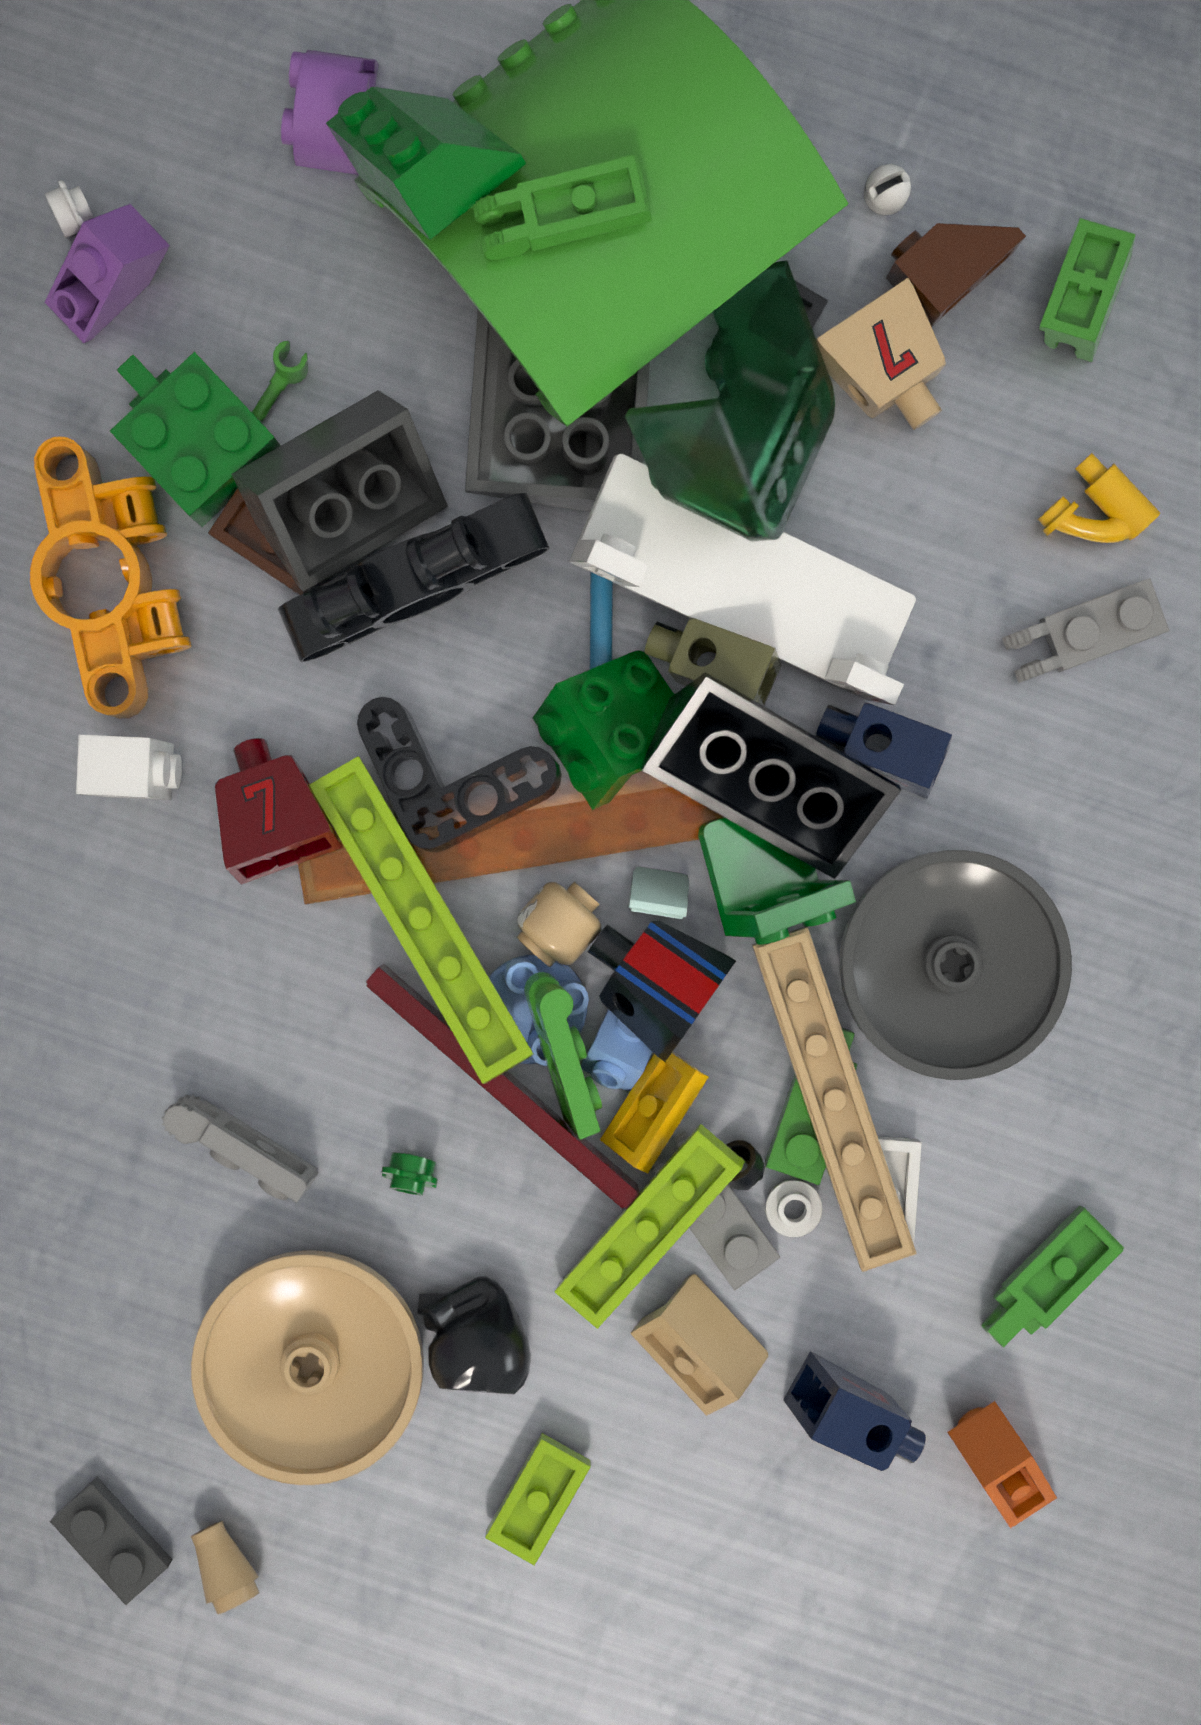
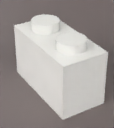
(127, 767)

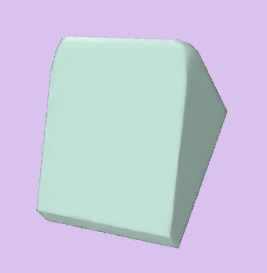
(659, 892)

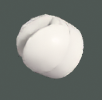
(893, 198)

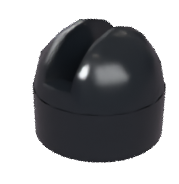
(755, 1163)

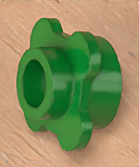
(410, 1173)

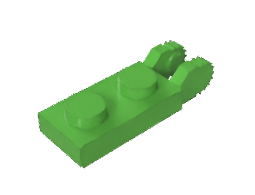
(565, 207)

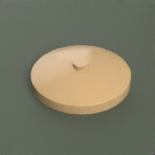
(307, 1367)

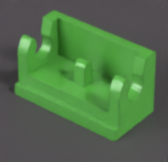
(1087, 287)

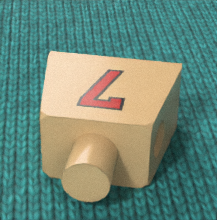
(887, 356)

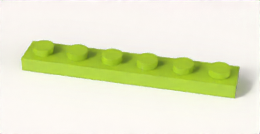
(421, 920)

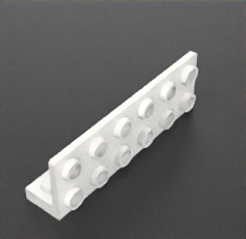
(772, 591)

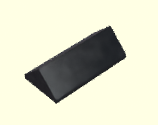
(767, 774)

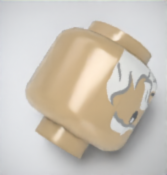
(559, 923)

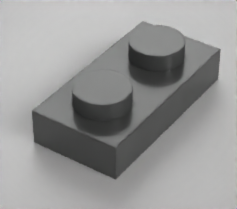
(111, 1541)

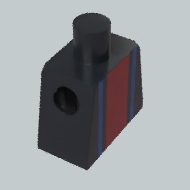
(659, 982)

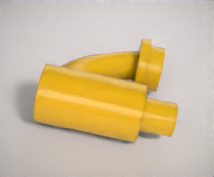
(1115, 495)

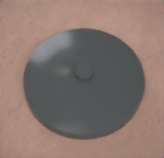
(955, 964)

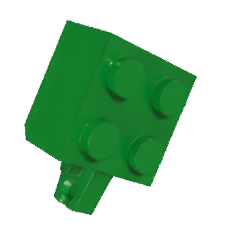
(190, 434)

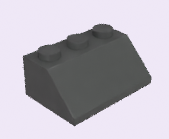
(341, 489)

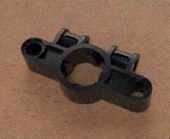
(413, 577)

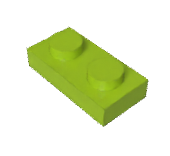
(538, 1499)

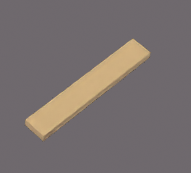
(834, 1100)

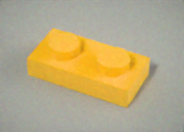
(653, 1110)

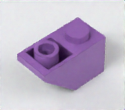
(105, 270)

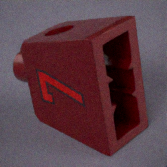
(269, 815)

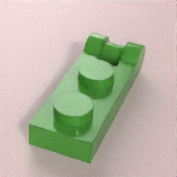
(563, 1052)

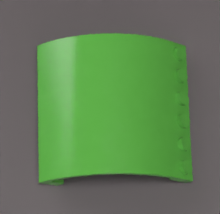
(720, 167)

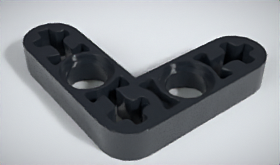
(432, 795)

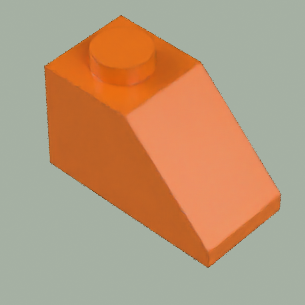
(1002, 1463)

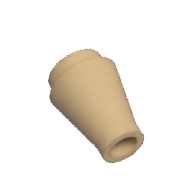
(223, 1569)

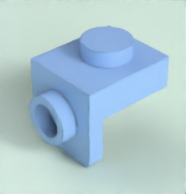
(616, 1055)

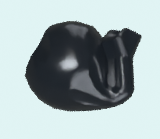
(476, 1338)

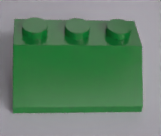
(422, 154)

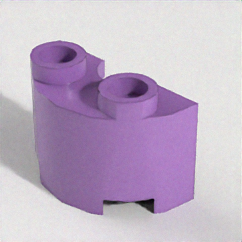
(321, 87)

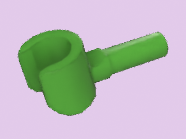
(281, 378)

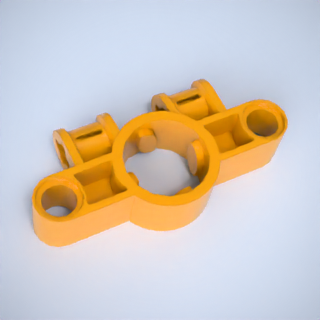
(145, 621)

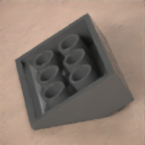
(526, 449)

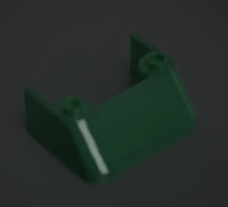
(754, 445)

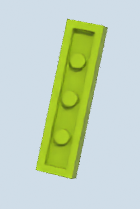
(649, 1226)

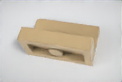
(701, 1346)

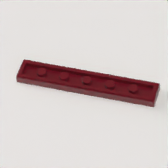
(506, 1090)

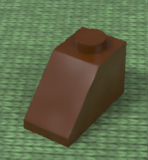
(951, 262)

